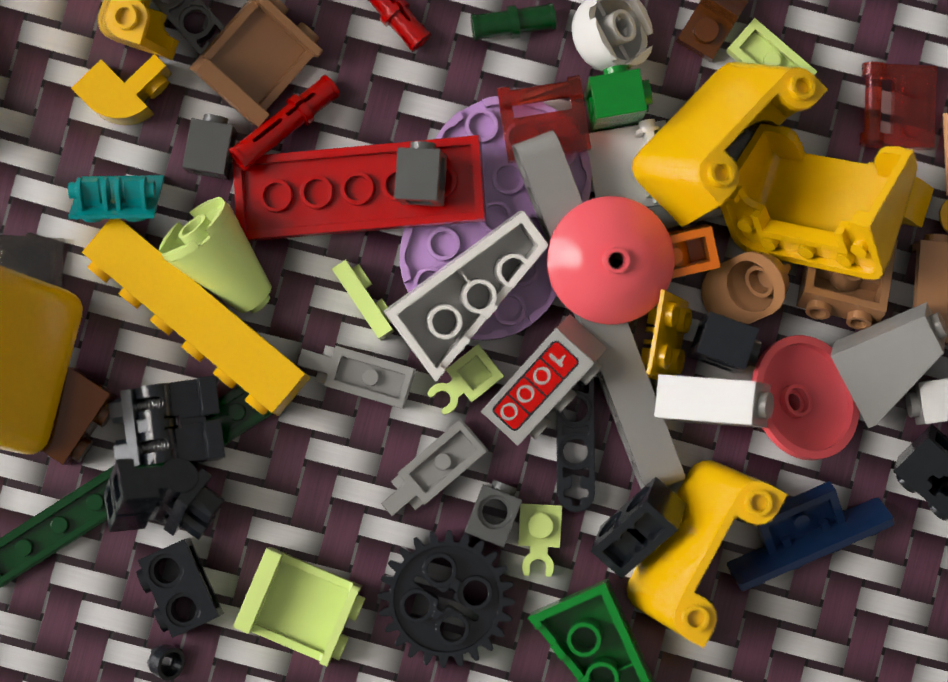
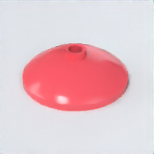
(581, 253)
(820, 407)

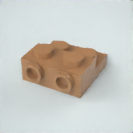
(845, 296)

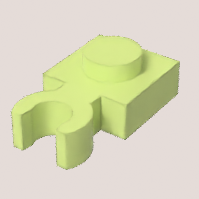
(470, 376)
(539, 529)

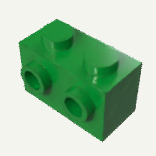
(617, 98)

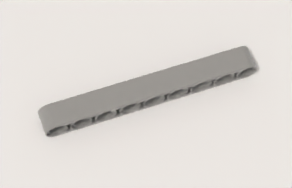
(623, 371)

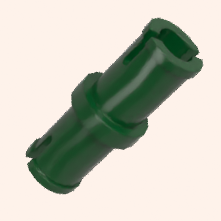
(513, 21)

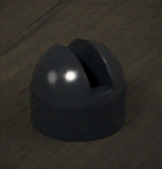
(162, 670)

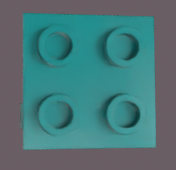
(115, 197)

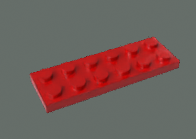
(352, 191)

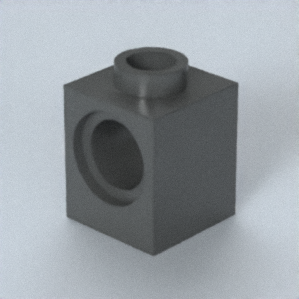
(208, 147)
(420, 175)
(487, 531)

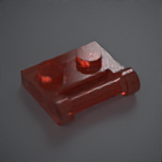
(911, 106)
(567, 124)

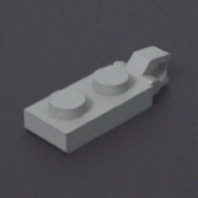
(360, 374)
(435, 468)

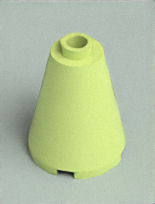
(218, 256)

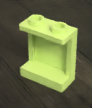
(300, 606)

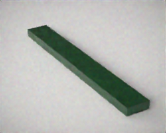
(85, 507)

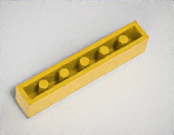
(196, 316)

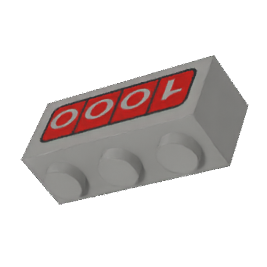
(546, 381)

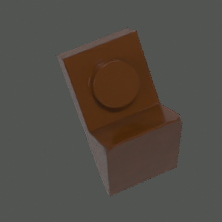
(710, 26)

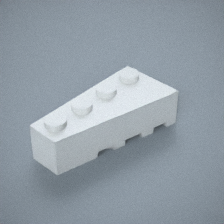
(458, 298)

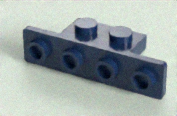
(807, 530)

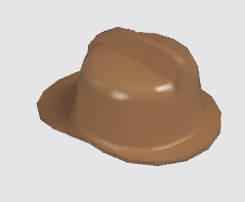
(746, 287)

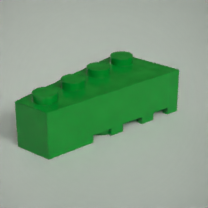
(593, 636)

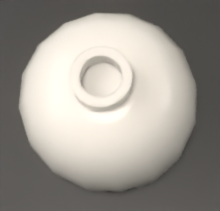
(612, 32)

